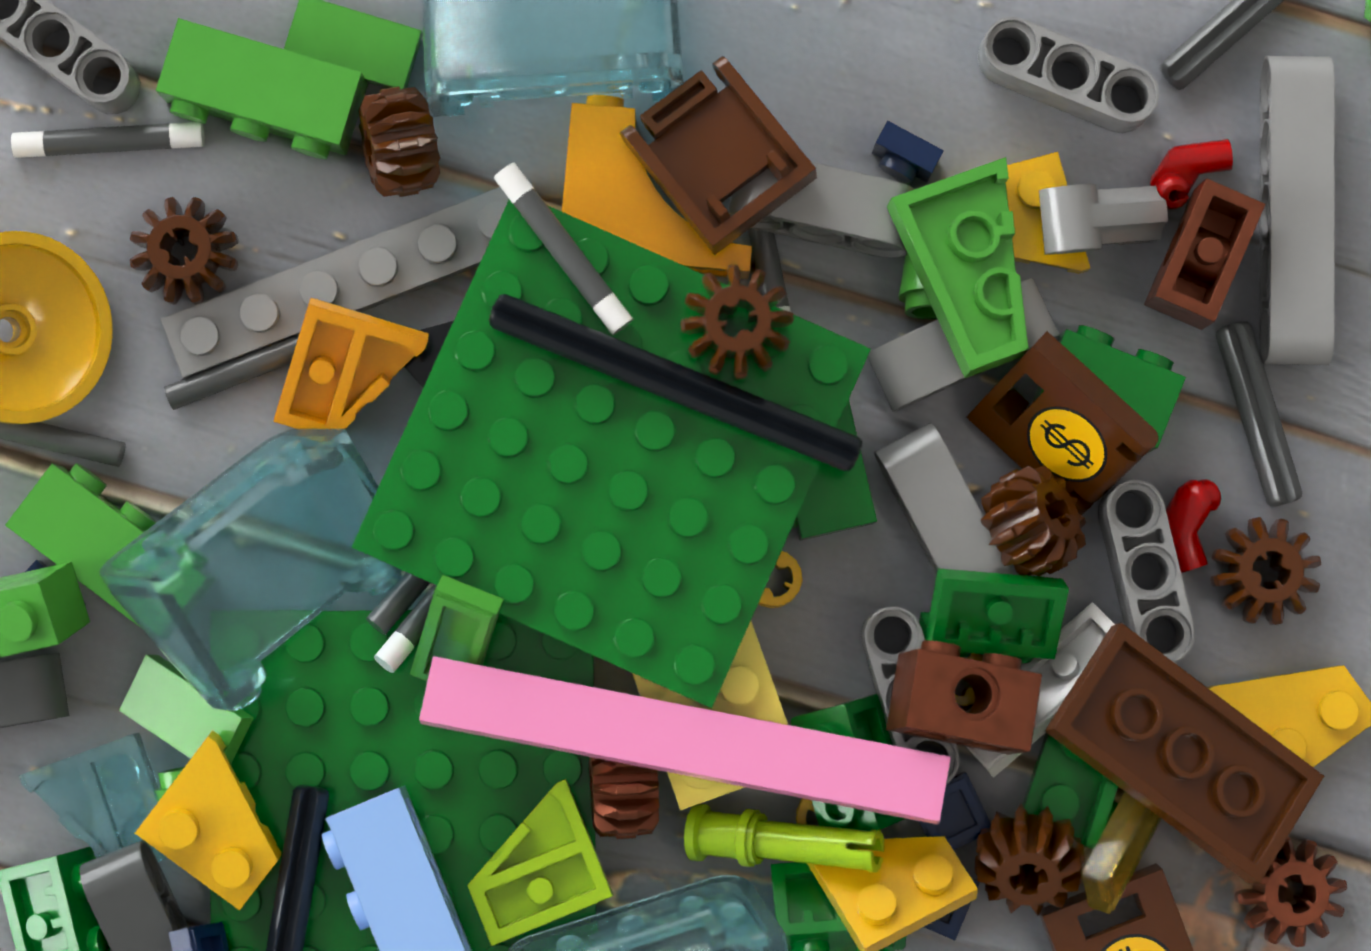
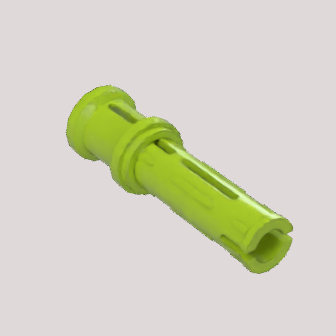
(754, 838)

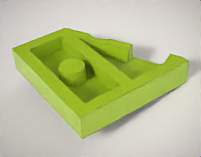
(540, 870)

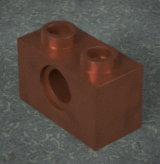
(1204, 254)
(927, 708)

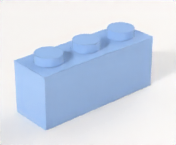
(394, 876)

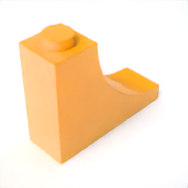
(614, 192)

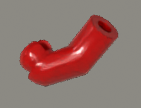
(1183, 166)
(1186, 516)

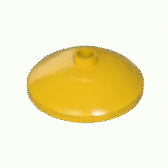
(57, 326)

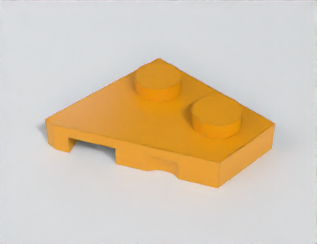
(342, 365)

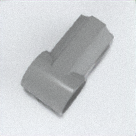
(1087, 217)

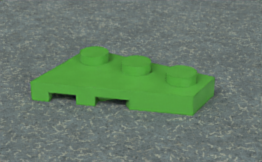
(965, 260)

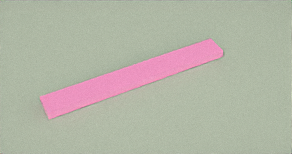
(685, 740)

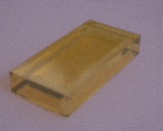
(1118, 853)

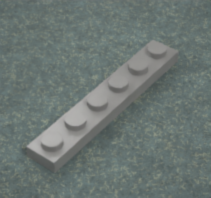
(349, 277)

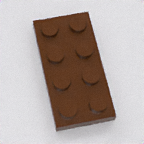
(1185, 753)

